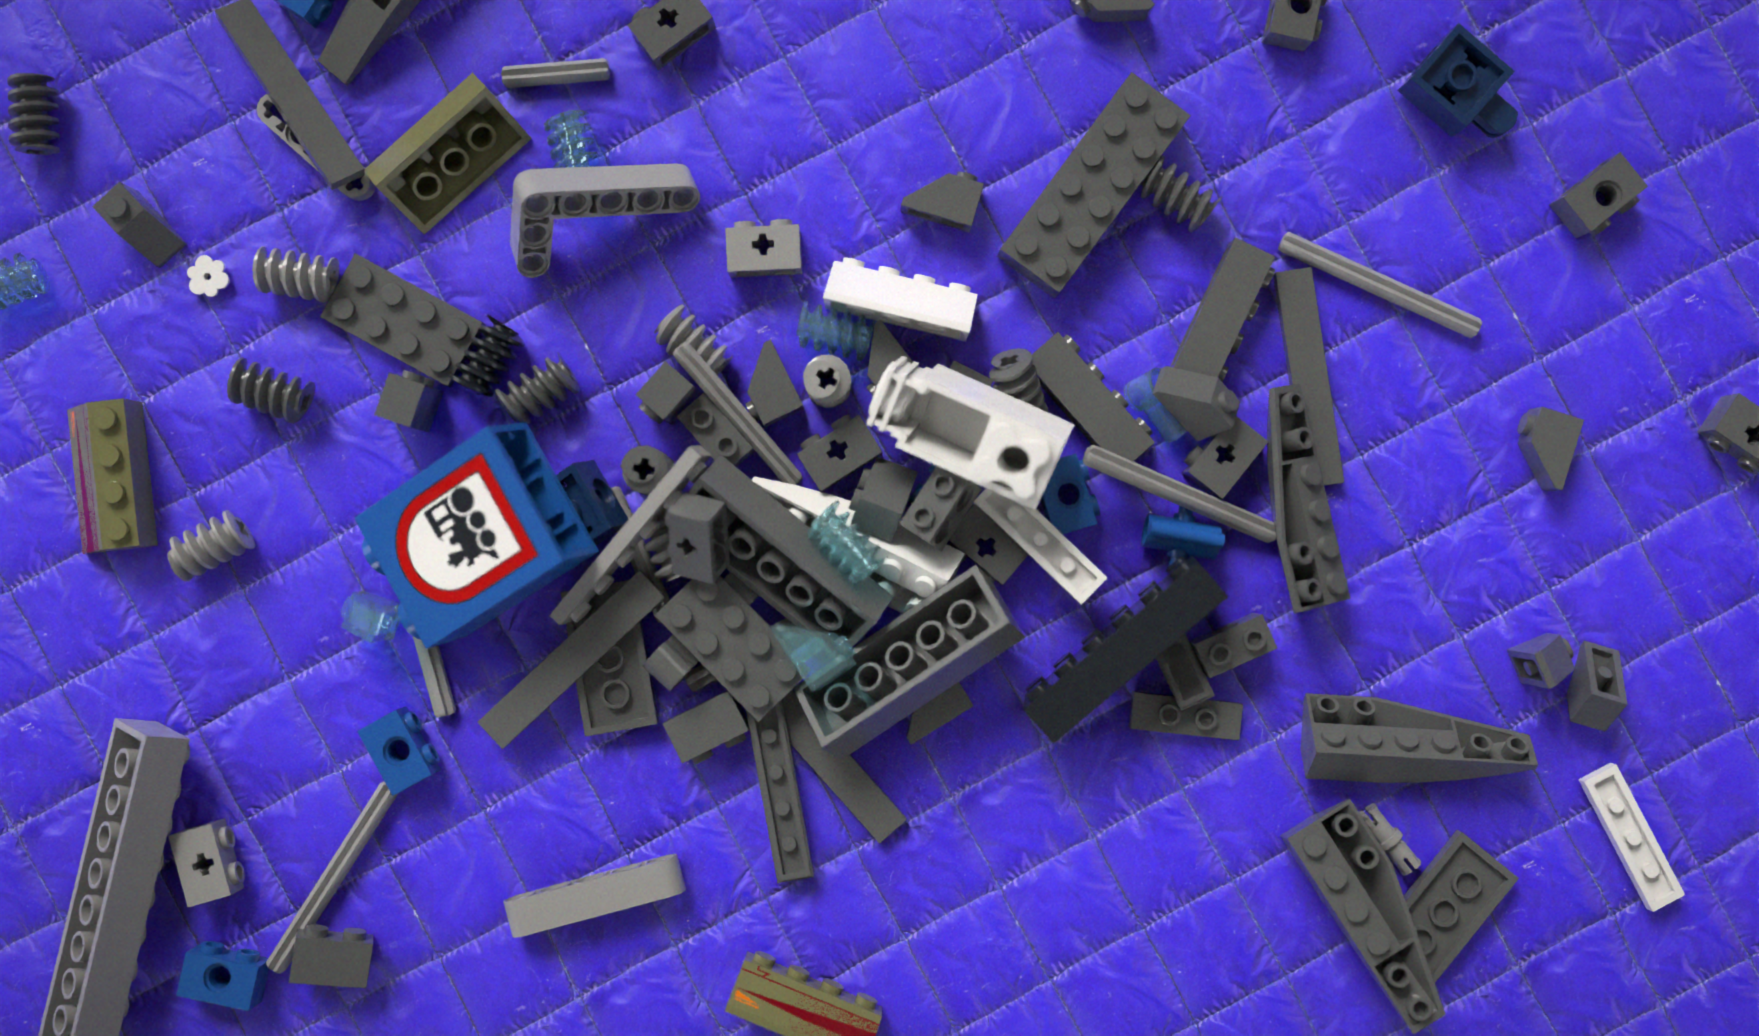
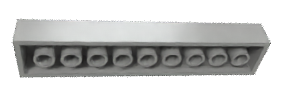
(116, 880)

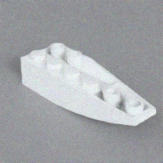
(913, 565)

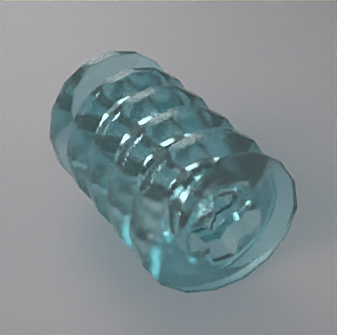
(567, 139)
(21, 280)
(834, 331)
(845, 544)

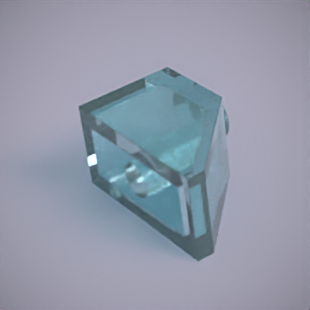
(370, 616)
(815, 653)

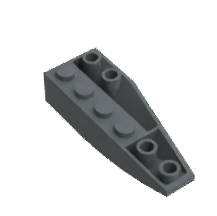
(361, 33)
(1301, 506)
(1403, 743)
(1368, 906)

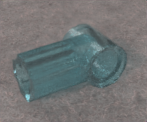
(1140, 397)

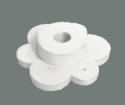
(199, 275)

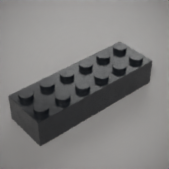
(1122, 648)

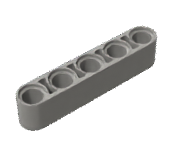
(594, 895)

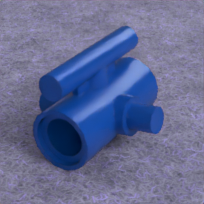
(1182, 536)

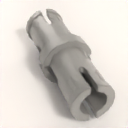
(1390, 840)

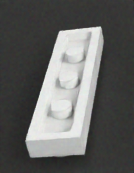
(1043, 544)
(1631, 837)

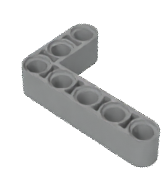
(589, 192)

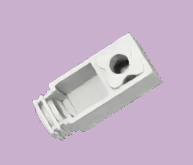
(970, 429)

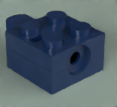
(1460, 86)
(593, 499)

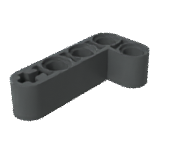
(673, 659)

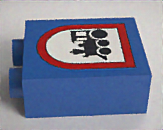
(474, 534)

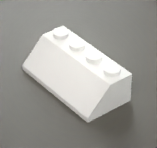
(900, 300)

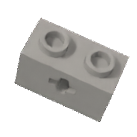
(746, 260)
(202, 880)

